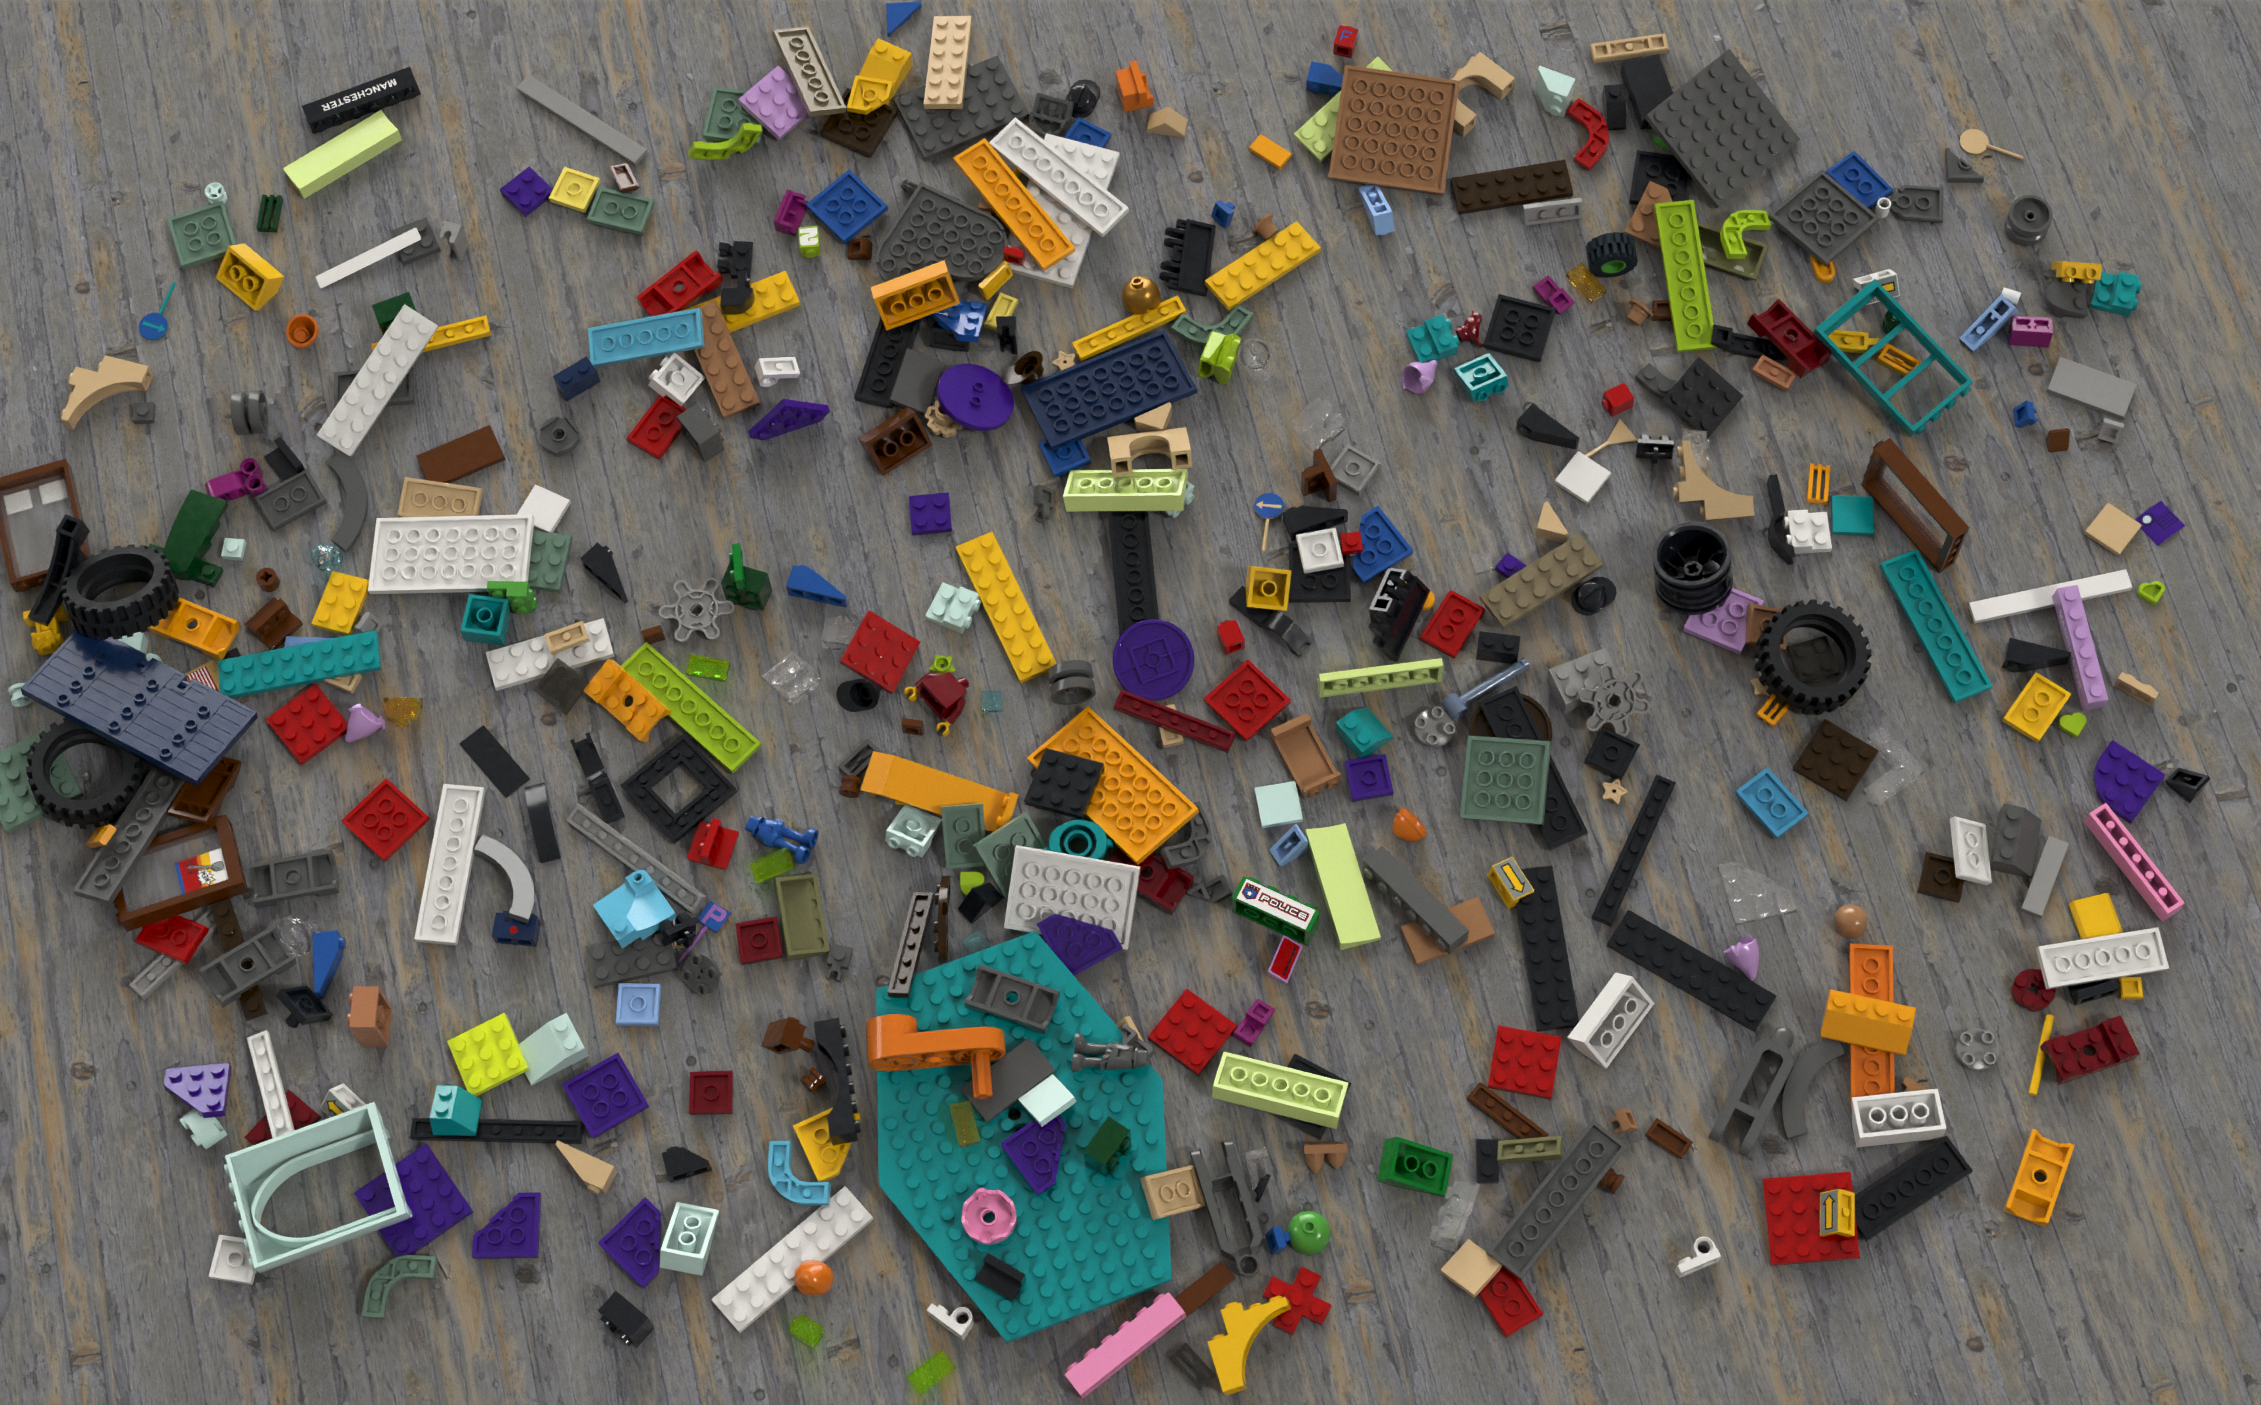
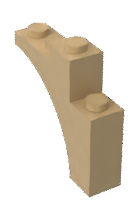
(91, 387)
(1697, 487)

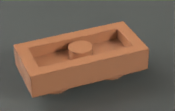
(1774, 373)

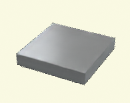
(1354, 469)

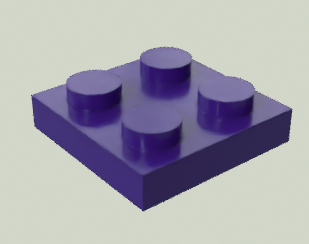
(527, 191)
(930, 513)
(1368, 777)

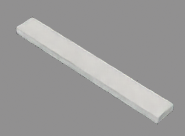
(2042, 597)

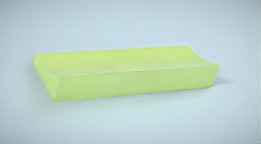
(342, 154)
(1137, 492)
(1380, 677)
(1342, 886)
(1279, 1090)

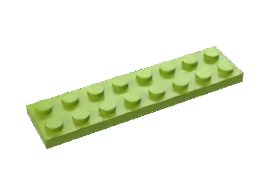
(1685, 275)
(692, 709)

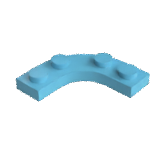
(785, 1182)

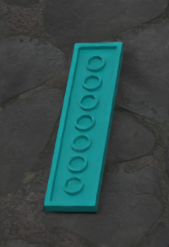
(1935, 626)
(299, 665)

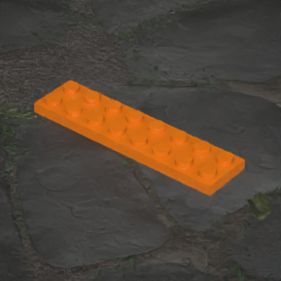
(1873, 978)

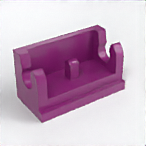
(790, 213)
(2030, 331)

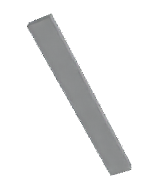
(582, 120)
(636, 858)

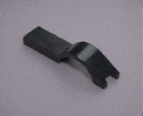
(1784, 550)
(1274, 620)
(598, 779)

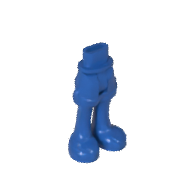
(771, 834)

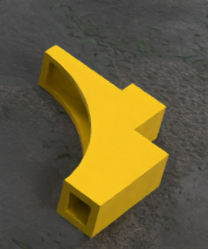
(1242, 1326)

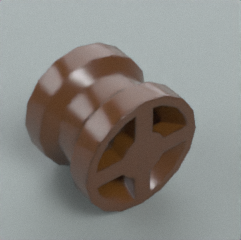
(272, 582)
(850, 786)
(813, 1080)
(1612, 1181)

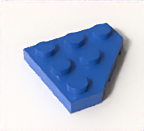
(963, 320)
(1381, 546)

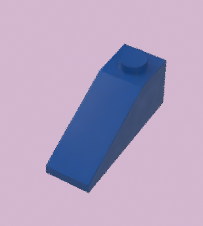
(810, 585)
(327, 957)

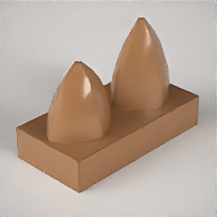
(1315, 1152)

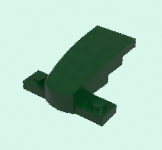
(192, 538)

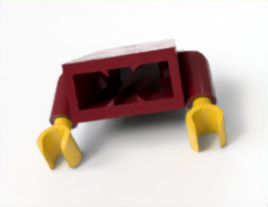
(943, 695)

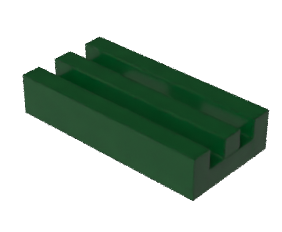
(279, 200)

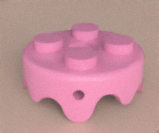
(984, 1202)

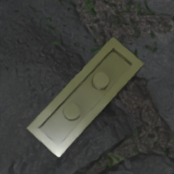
(1530, 1149)

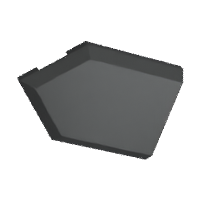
(1918, 203)

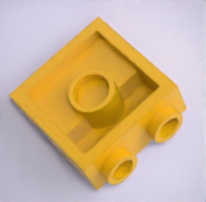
(2076, 270)

